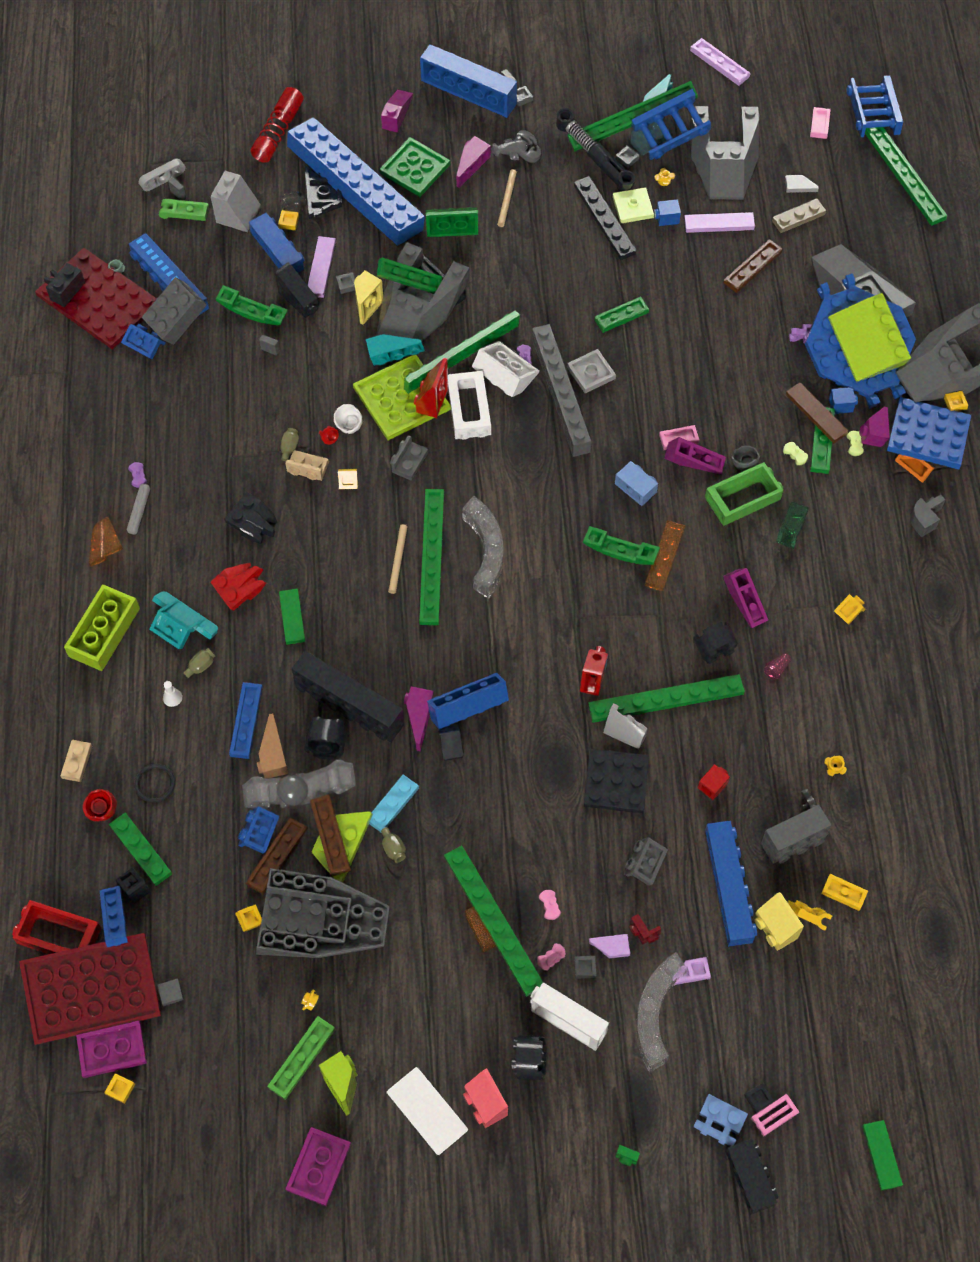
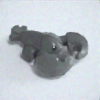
(518, 147)

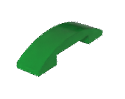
(250, 309)
(620, 549)

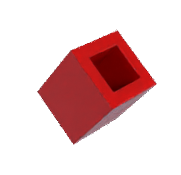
(714, 781)

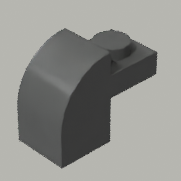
(923, 515)

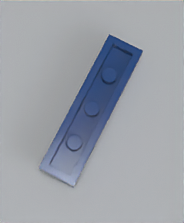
(246, 720)
(113, 916)

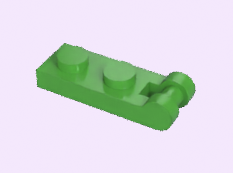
(183, 209)

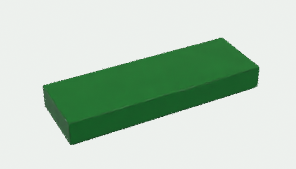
(621, 314)
(292, 616)
(882, 1155)

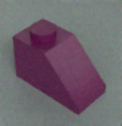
(876, 429)

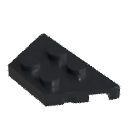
(320, 194)

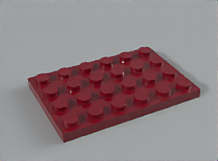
(105, 301)
(89, 989)

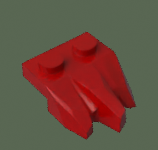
(238, 584)

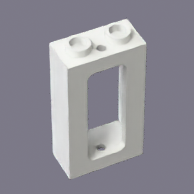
(463, 429)
(568, 1016)

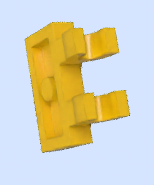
(805, 912)

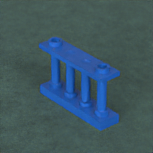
(889, 99)
(671, 108)

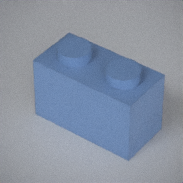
(636, 483)

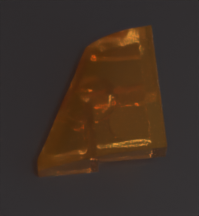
(103, 542)

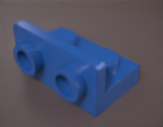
(142, 341)
(258, 829)

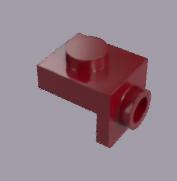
(639, 929)

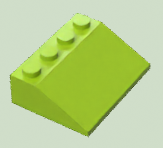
(869, 338)

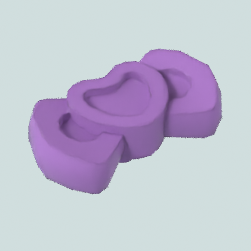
(525, 352)
(137, 474)

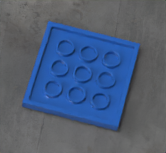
(929, 433)

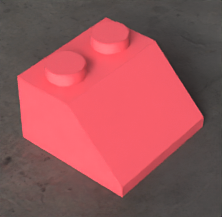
(485, 1099)

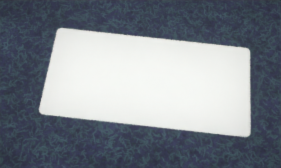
(427, 1111)

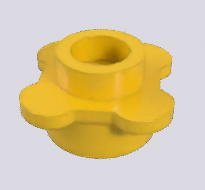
(664, 177)
(839, 761)
(309, 1000)

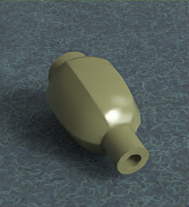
(289, 443)
(199, 662)
(393, 846)

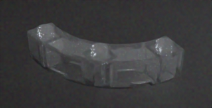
(487, 527)
(333, 778)
(647, 1019)

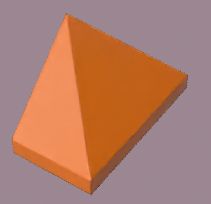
(917, 467)

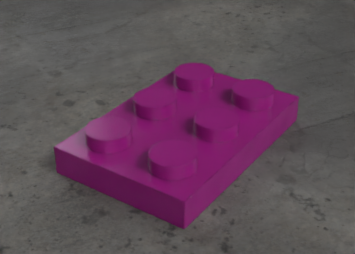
(111, 1049)
(318, 1166)

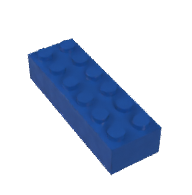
(468, 80)

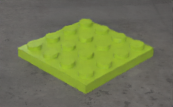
(389, 402)

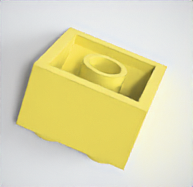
(368, 295)
(778, 922)

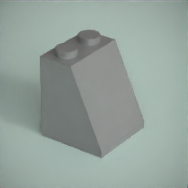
(234, 202)

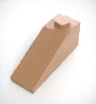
(271, 754)

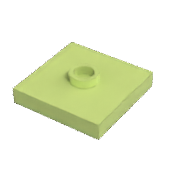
(633, 205)

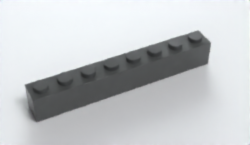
(561, 390)

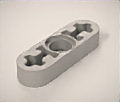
(152, 180)

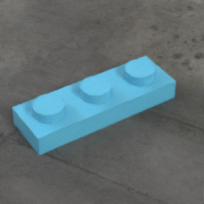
(393, 803)

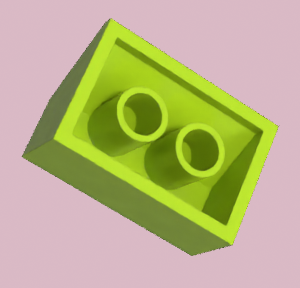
(340, 1078)

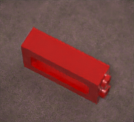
(35, 911)

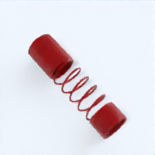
(284, 110)

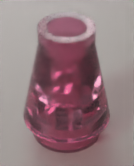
(776, 667)

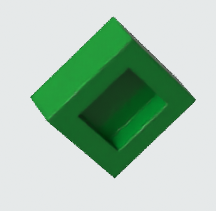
(627, 1156)

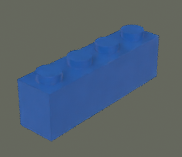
(275, 242)
(468, 700)

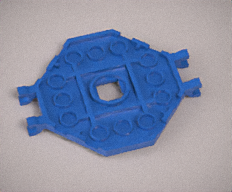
(828, 355)

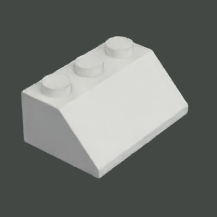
(505, 368)

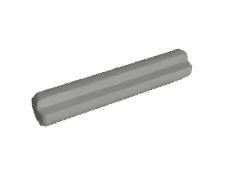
(138, 509)

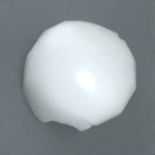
(348, 418)

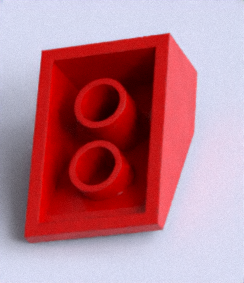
(433, 390)

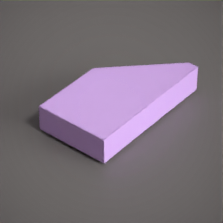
(612, 946)
(697, 970)

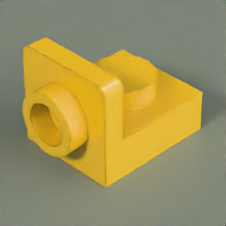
(850, 608)

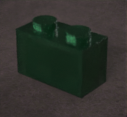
(792, 525)

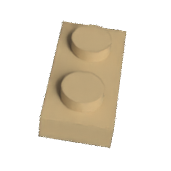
(76, 760)

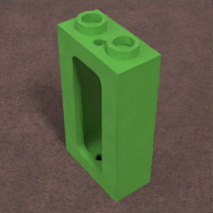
(727, 487)

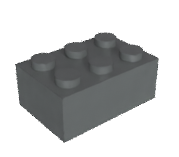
(174, 311)
(796, 835)

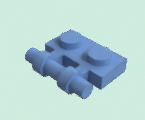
(722, 1114)

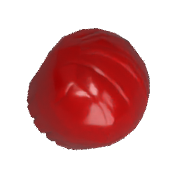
(99, 805)

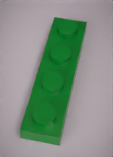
(408, 275)
(821, 450)
(140, 849)

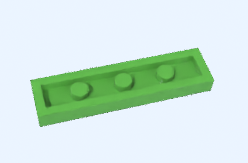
(301, 1057)

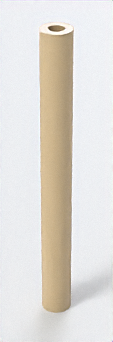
(504, 209)
(397, 559)

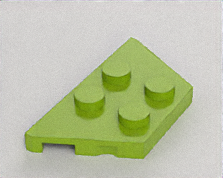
(352, 831)

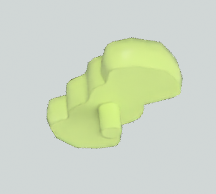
(855, 443)
(795, 453)

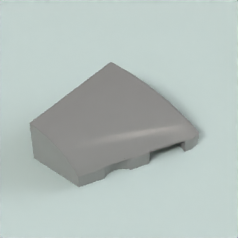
(624, 728)

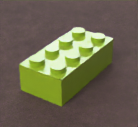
(102, 627)

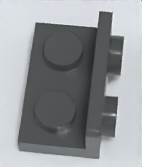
(408, 458)
(645, 860)

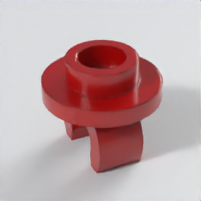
(329, 435)

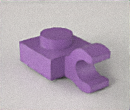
(797, 334)

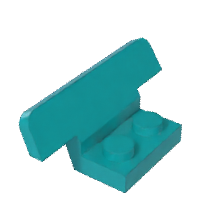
(177, 620)

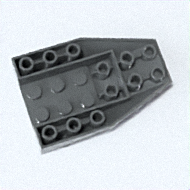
(839, 261)
(318, 917)

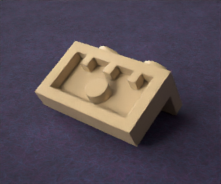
(307, 465)

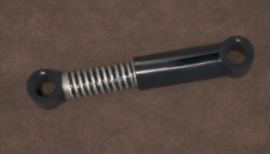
(596, 151)

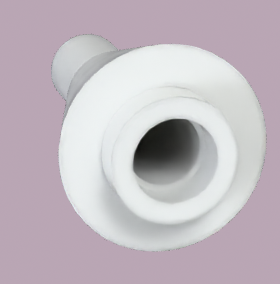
(171, 696)

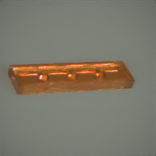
(668, 547)

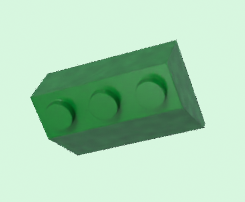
(452, 222)

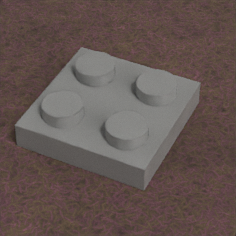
(591, 371)

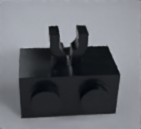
(64, 284)

